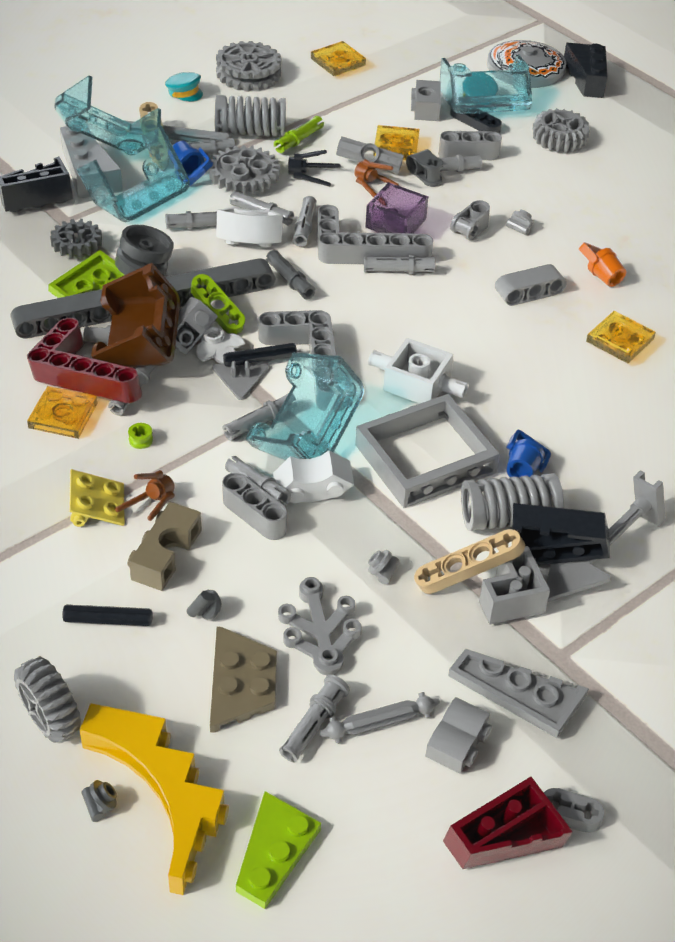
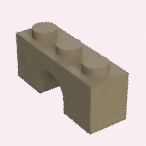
(152, 561)

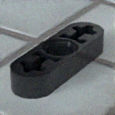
(479, 121)

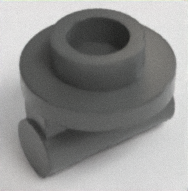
(206, 605)
(99, 799)

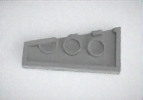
(531, 697)

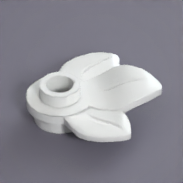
(216, 343)

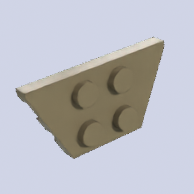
(241, 679)

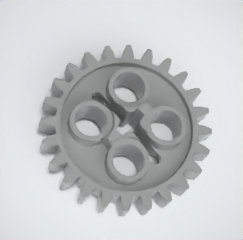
(244, 169)

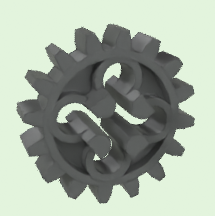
(64, 241)

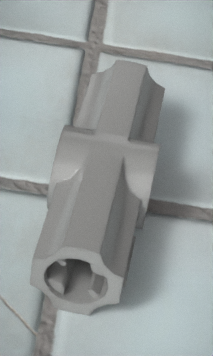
(355, 151)

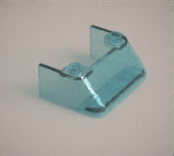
(486, 90)
(78, 114)
(163, 174)

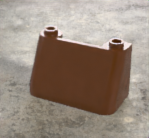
(142, 320)

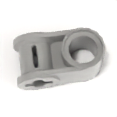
(472, 219)

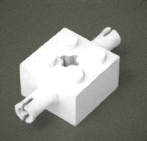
(418, 372)

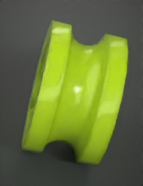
(134, 435)

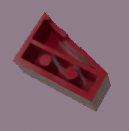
(508, 828)

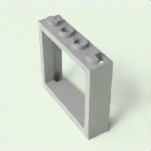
(436, 481)

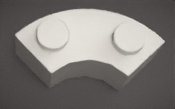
(249, 226)
(315, 478)

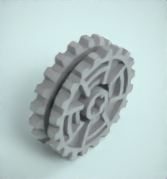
(248, 65)

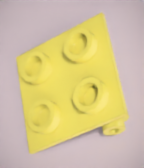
(95, 498)

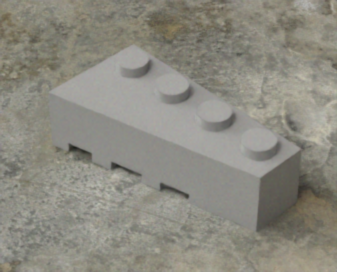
(81, 150)

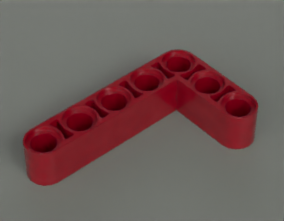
(56, 364)

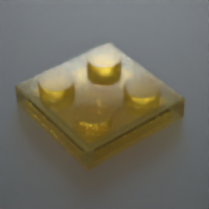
(338, 58)
(397, 139)
(621, 336)
(62, 412)

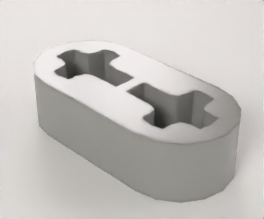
(572, 809)

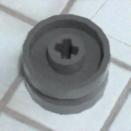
(143, 246)

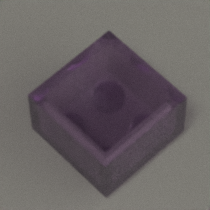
(396, 210)

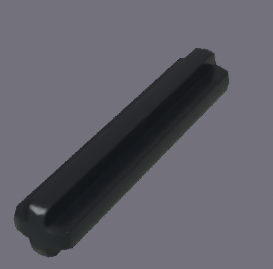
(259, 354)
(107, 615)

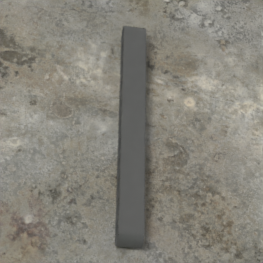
(233, 279)

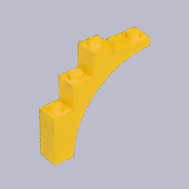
(143, 745)

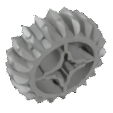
(560, 130)
(47, 699)

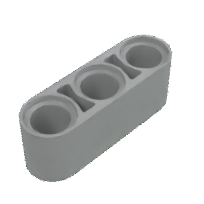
(470, 143)
(530, 284)
(254, 506)

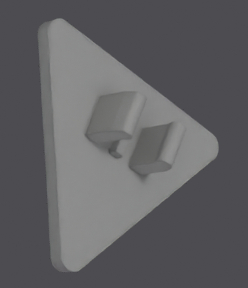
(240, 378)

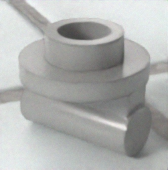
(520, 221)
(383, 565)

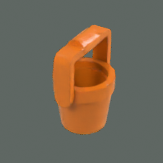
(603, 264)

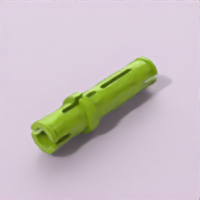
(293, 137)

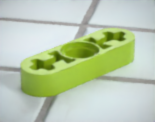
(216, 293)

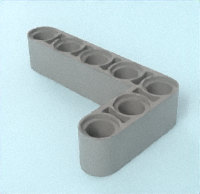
(350, 248)
(298, 327)

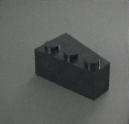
(36, 187)

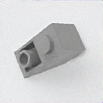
(192, 323)

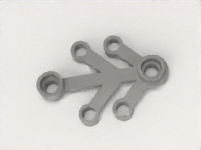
(311, 592)

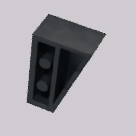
(588, 67)
(562, 533)

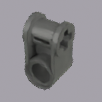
(425, 167)

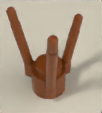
(366, 172)
(158, 488)

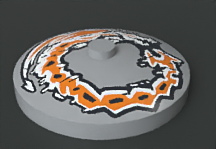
(544, 62)

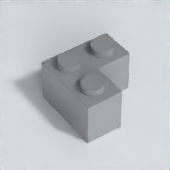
(515, 591)

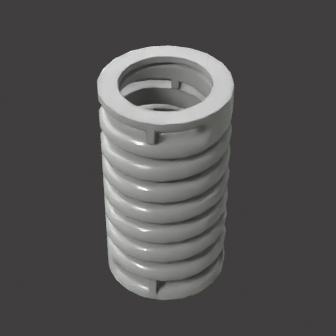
(248, 118)
(496, 502)

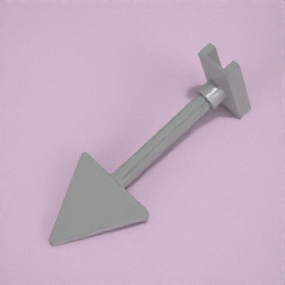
(582, 575)

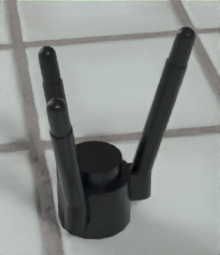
(298, 166)

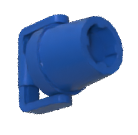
(192, 160)
(526, 455)

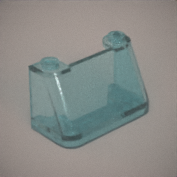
(314, 411)

